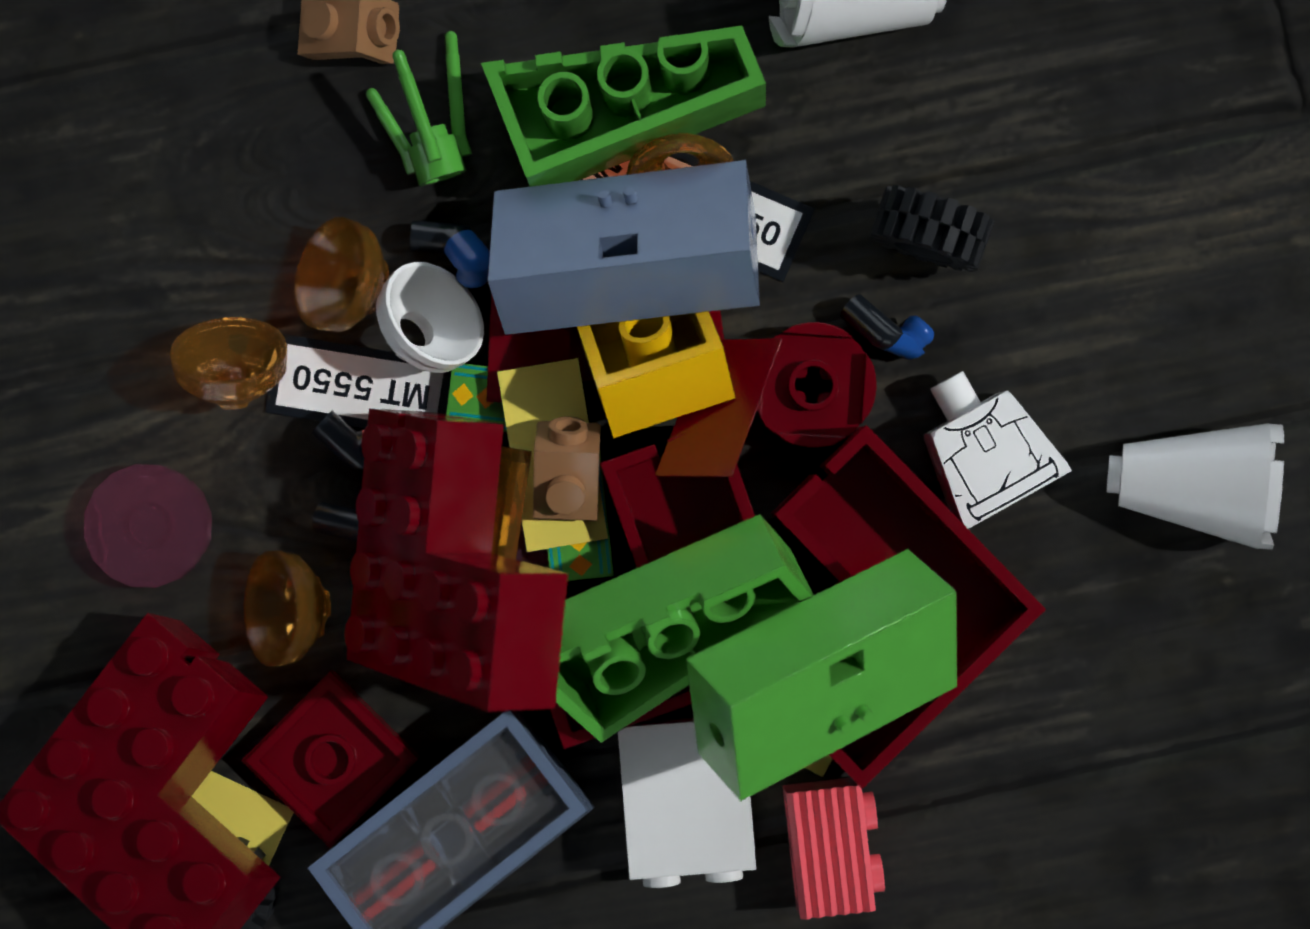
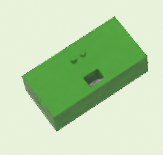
(823, 673)

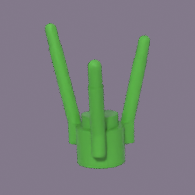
(433, 152)

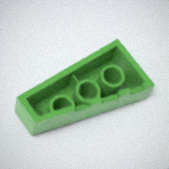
(603, 105)
(633, 633)

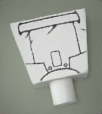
(987, 451)

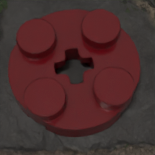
(836, 412)

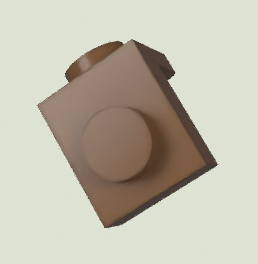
(349, 29)
(566, 469)

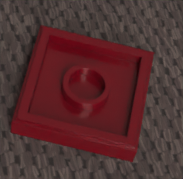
(331, 758)

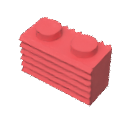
(831, 848)

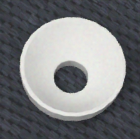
(439, 308)

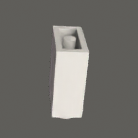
(679, 809)

